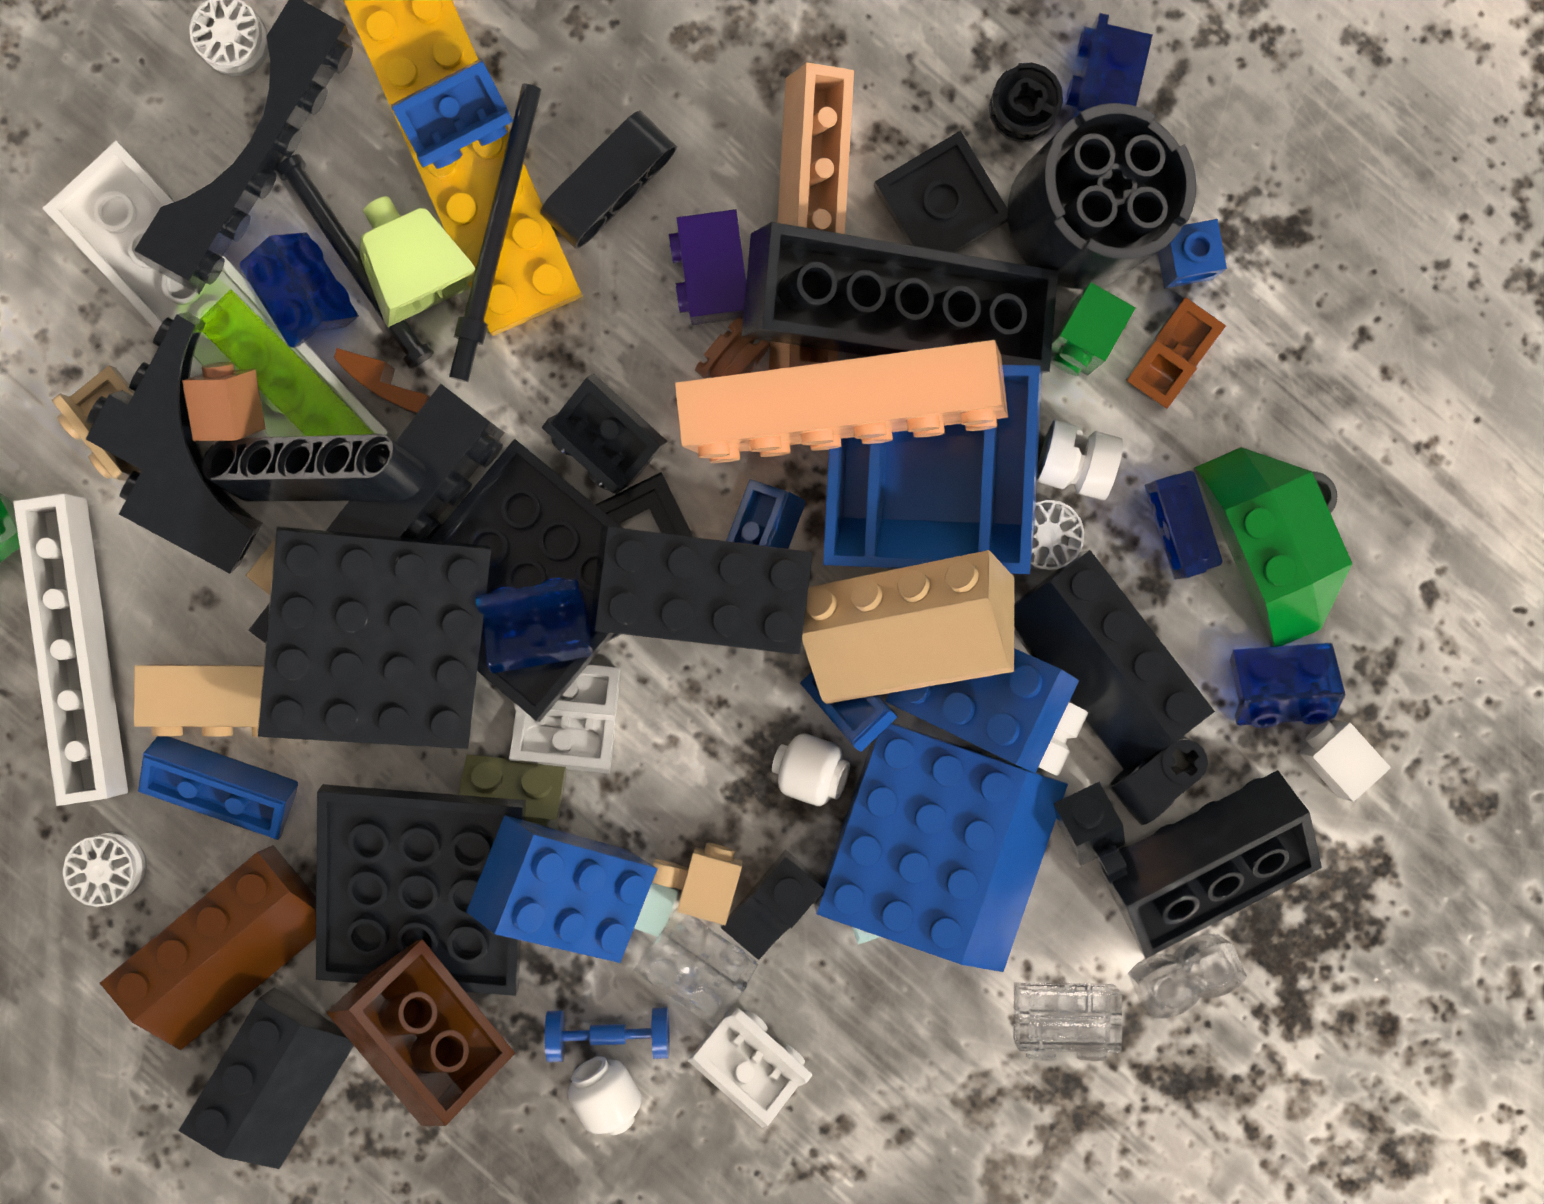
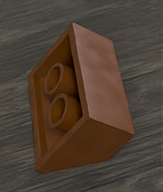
(422, 1034)

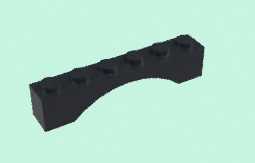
(194, 233)

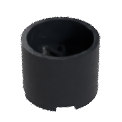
(1095, 232)

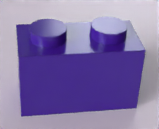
(711, 266)

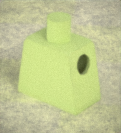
(410, 261)

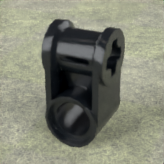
(1154, 784)

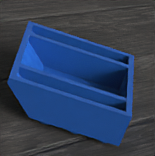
(940, 493)
(940, 848)

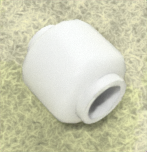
(811, 769)
(604, 1096)

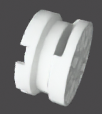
(229, 37)
(1056, 536)
(105, 868)

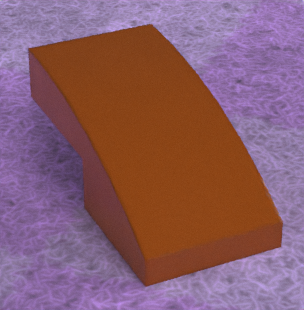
(1175, 352)
(377, 377)

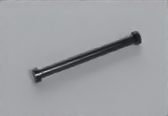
(293, 171)

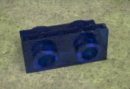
(1110, 68)
(1183, 525)

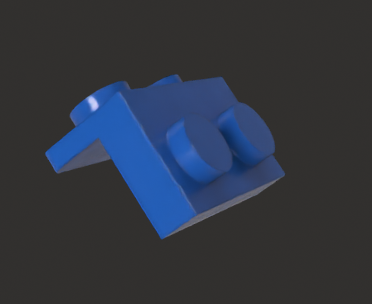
(453, 115)

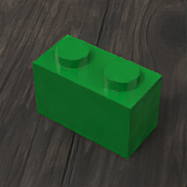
(1089, 330)

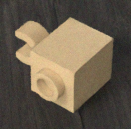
(706, 884)

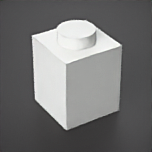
(1343, 759)

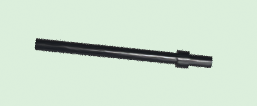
(471, 328)

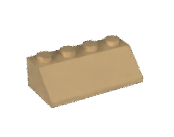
(911, 627)

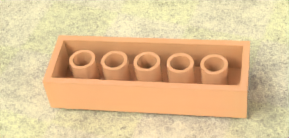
(843, 400)

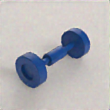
(606, 1034)

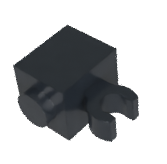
(1093, 830)

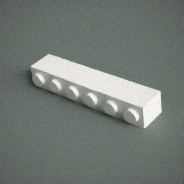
(70, 648)

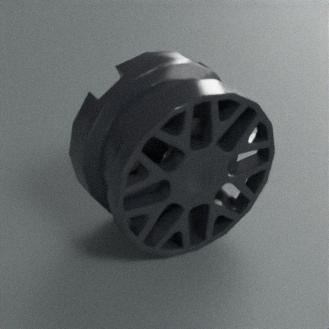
(1026, 101)

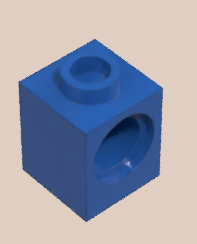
(1193, 255)

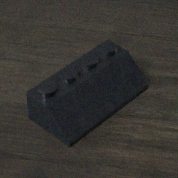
(1125, 674)
(1215, 863)

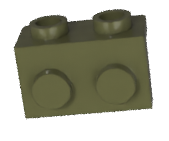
(500, 778)

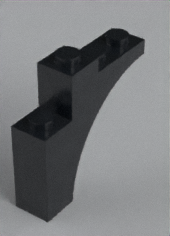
(156, 437)

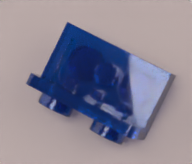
(297, 287)
(535, 625)
(1287, 684)

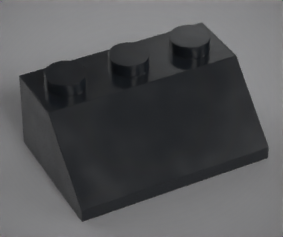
(268, 1082)

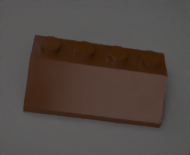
(217, 950)

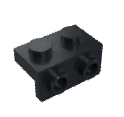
(604, 435)

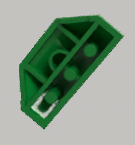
(1278, 539)

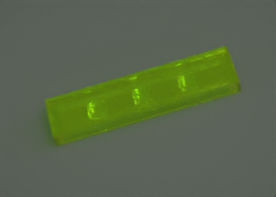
(279, 370)

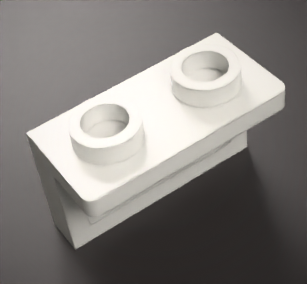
(750, 1065)

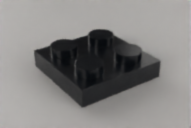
(943, 197)

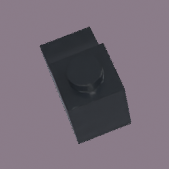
(773, 905)

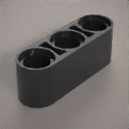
(608, 179)

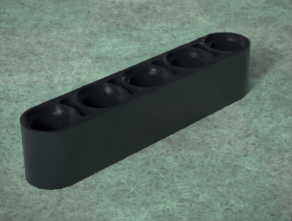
(314, 468)

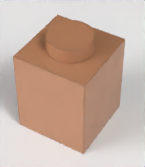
(223, 403)

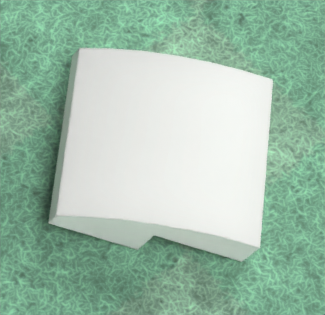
(576, 729)

